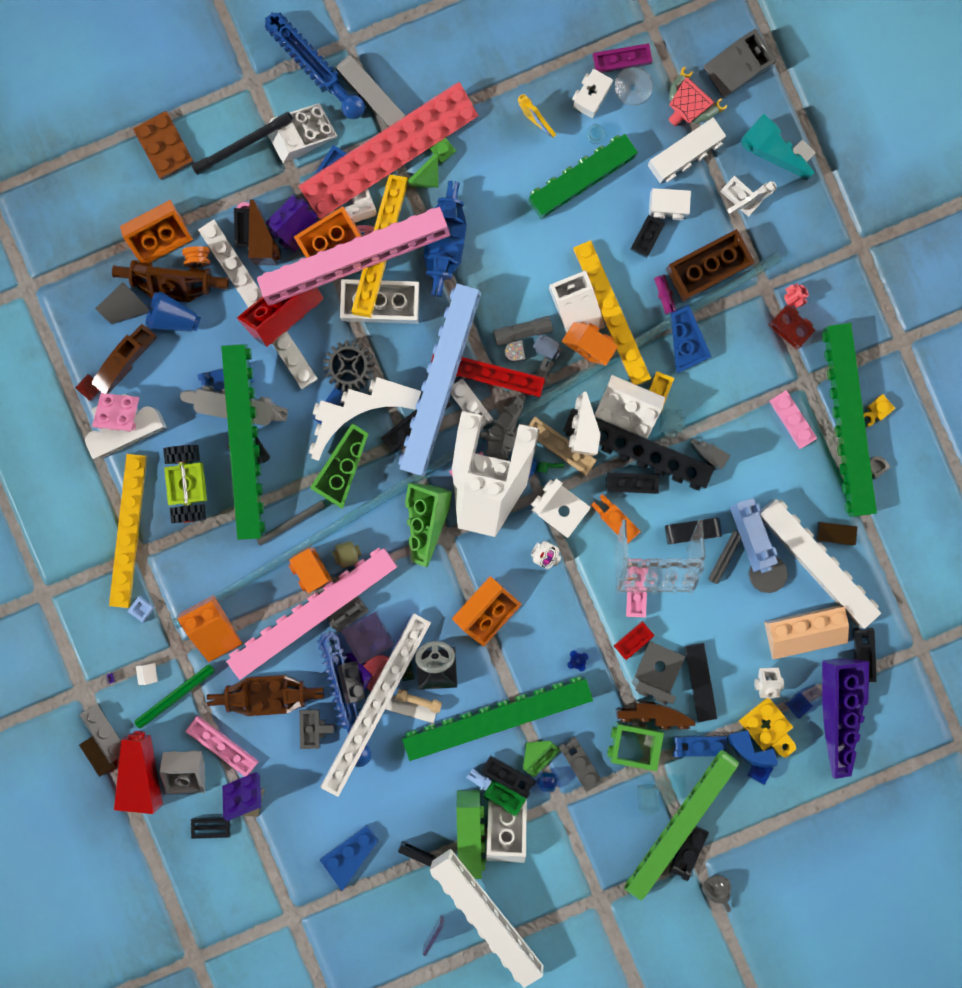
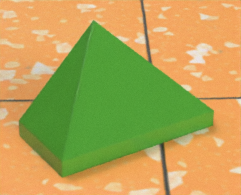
(427, 175)
(538, 756)

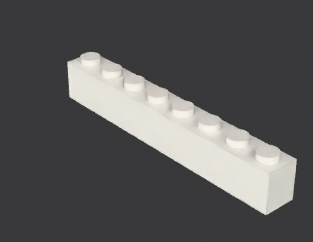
(818, 563)
(486, 918)

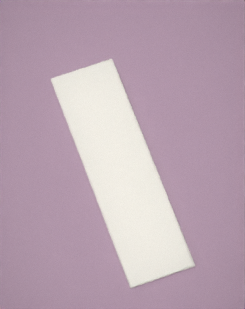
(411, 710)

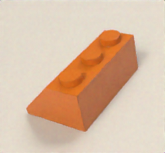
(156, 232)
(327, 233)
(486, 611)

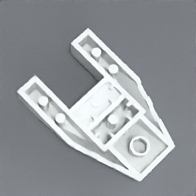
(487, 485)

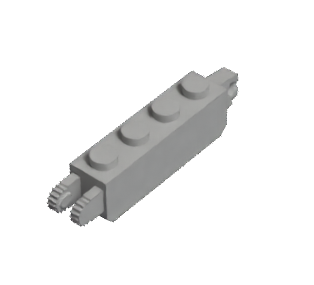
(213, 403)

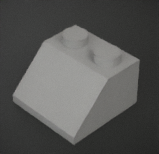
(183, 772)

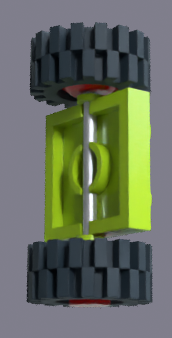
(185, 483)

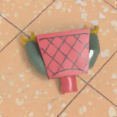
(691, 102)

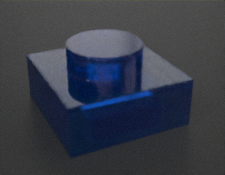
(798, 705)
(759, 774)

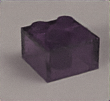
(368, 637)

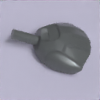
(718, 890)

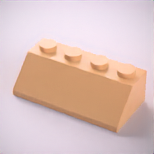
(807, 631)

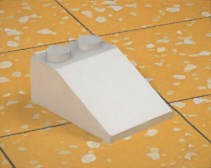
(506, 835)

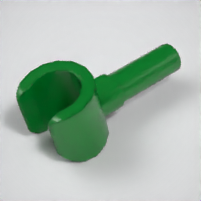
(543, 466)

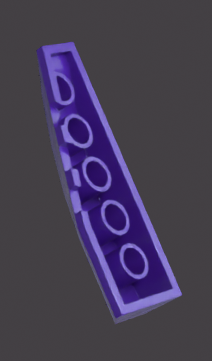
(843, 701)

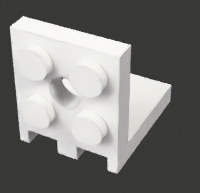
(550, 502)

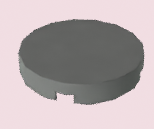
(771, 580)

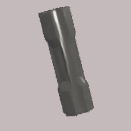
(524, 330)

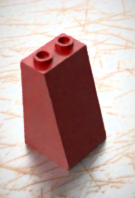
(137, 776)

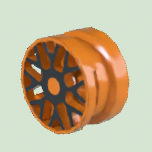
(196, 256)

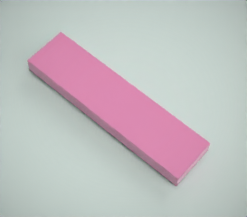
(222, 746)

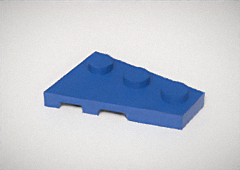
(687, 340)
(349, 855)

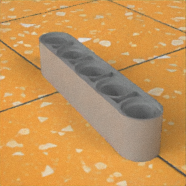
(369, 91)

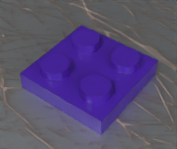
(241, 796)

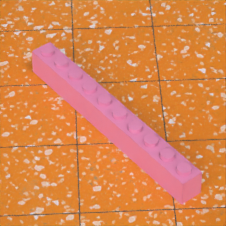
(353, 256)
(311, 614)

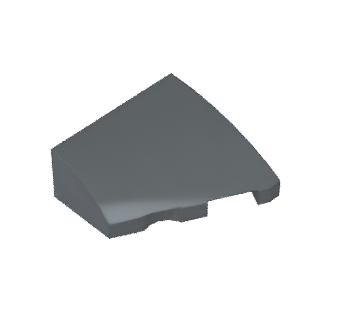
(121, 305)
(710, 454)

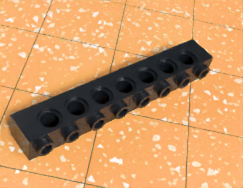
(702, 470)

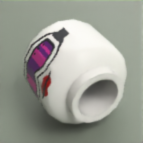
(545, 555)

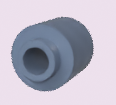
(547, 347)

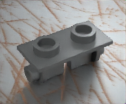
(347, 614)

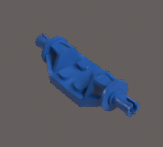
(449, 248)

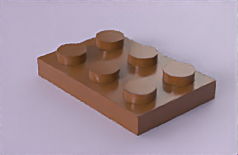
(163, 145)

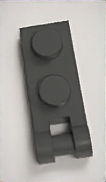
(581, 764)

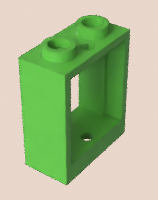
(655, 749)

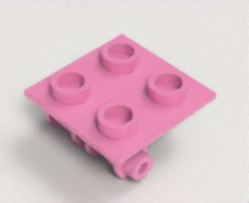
(116, 412)

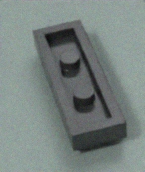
(102, 732)

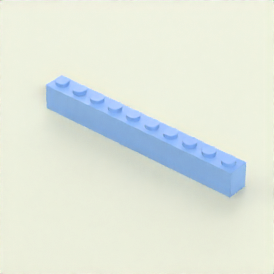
(440, 379)

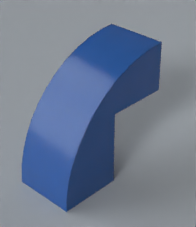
(743, 747)

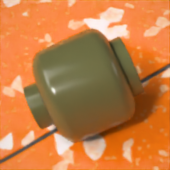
(346, 554)

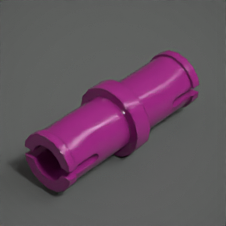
(665, 294)

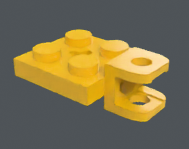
(776, 734)

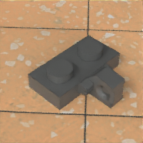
(312, 728)

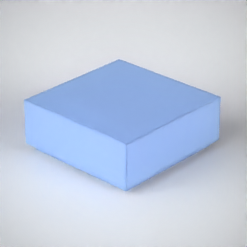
(141, 609)

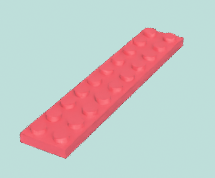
(388, 150)

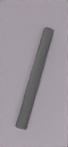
(291, 522)

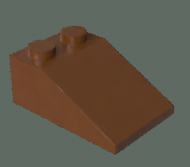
(262, 245)

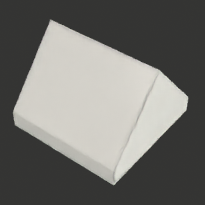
(146, 674)

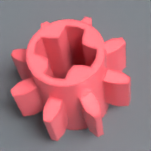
(796, 295)

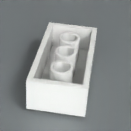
(394, 303)

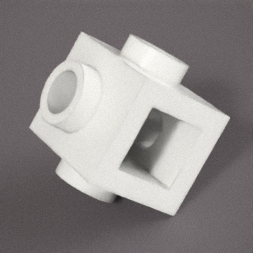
(769, 683)

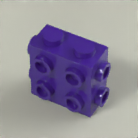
(291, 220)

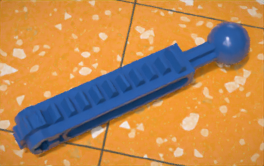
(326, 79)
(347, 712)

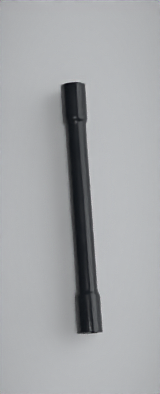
(277, 124)

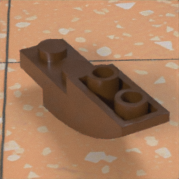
(122, 357)
(663, 715)

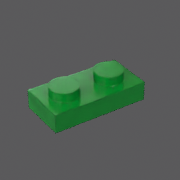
(504, 798)

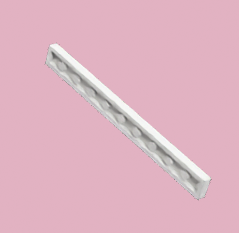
(251, 293)
(375, 705)

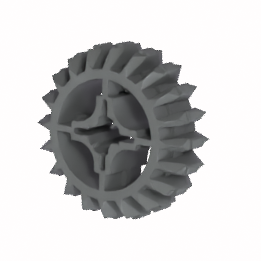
(342, 372)

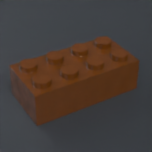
(710, 265)

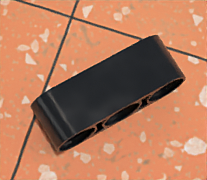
(683, 531)

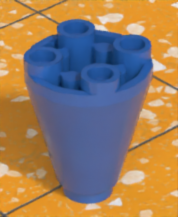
(171, 315)

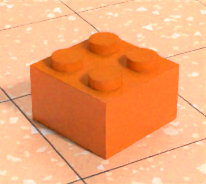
(590, 343)
(309, 570)

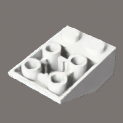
(306, 133)
(576, 301)
(586, 433)

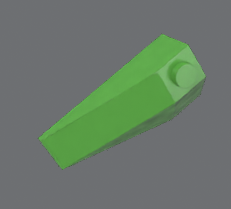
(427, 513)

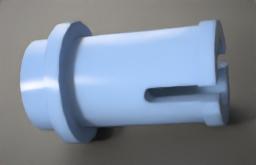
(480, 779)

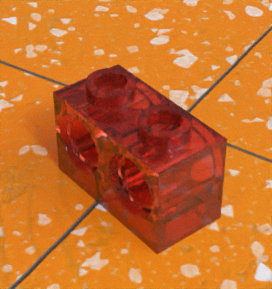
(788, 331)

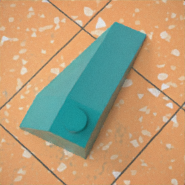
(765, 142)

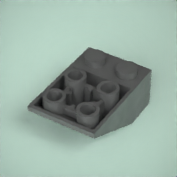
(740, 63)

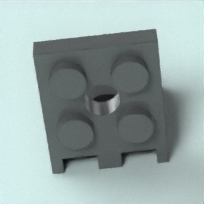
(657, 683)

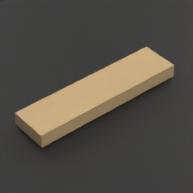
(559, 446)

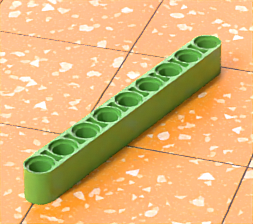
(681, 825)

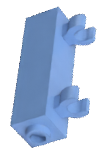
(754, 535)

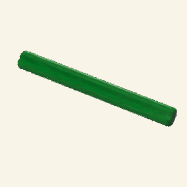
(174, 696)

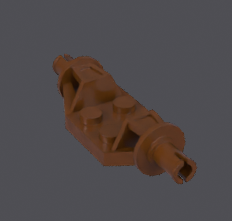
(172, 282)
(265, 695)

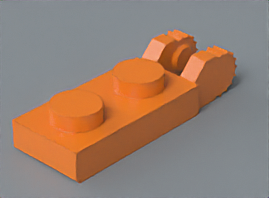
(613, 518)

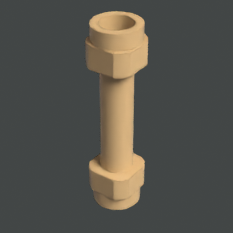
(434, 705)

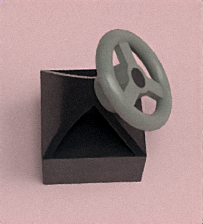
(436, 666)

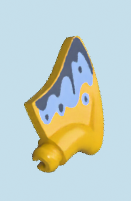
(534, 115)

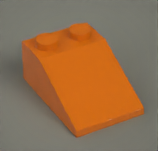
(209, 628)

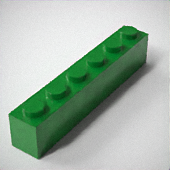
(582, 176)

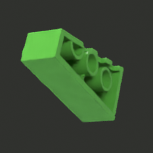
(338, 472)
(470, 831)

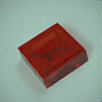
(86, 388)

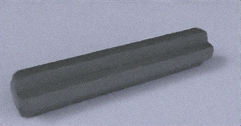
(725, 558)

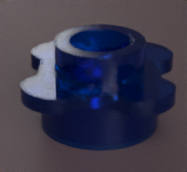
(574, 656)

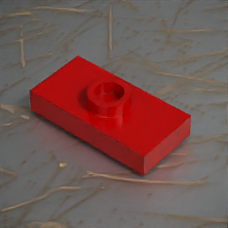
(633, 640)

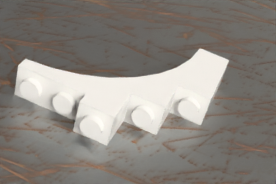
(383, 394)

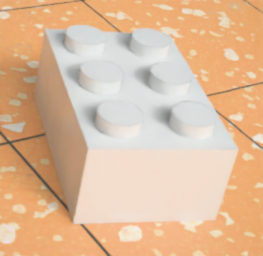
(629, 406)

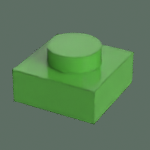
(443, 150)

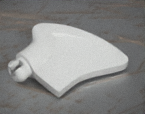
(756, 197)

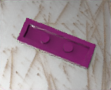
(622, 58)

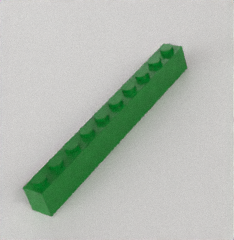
(849, 420)
(242, 441)
(497, 718)

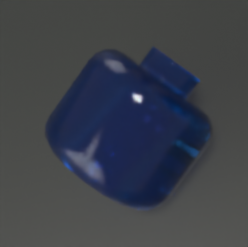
(547, 782)

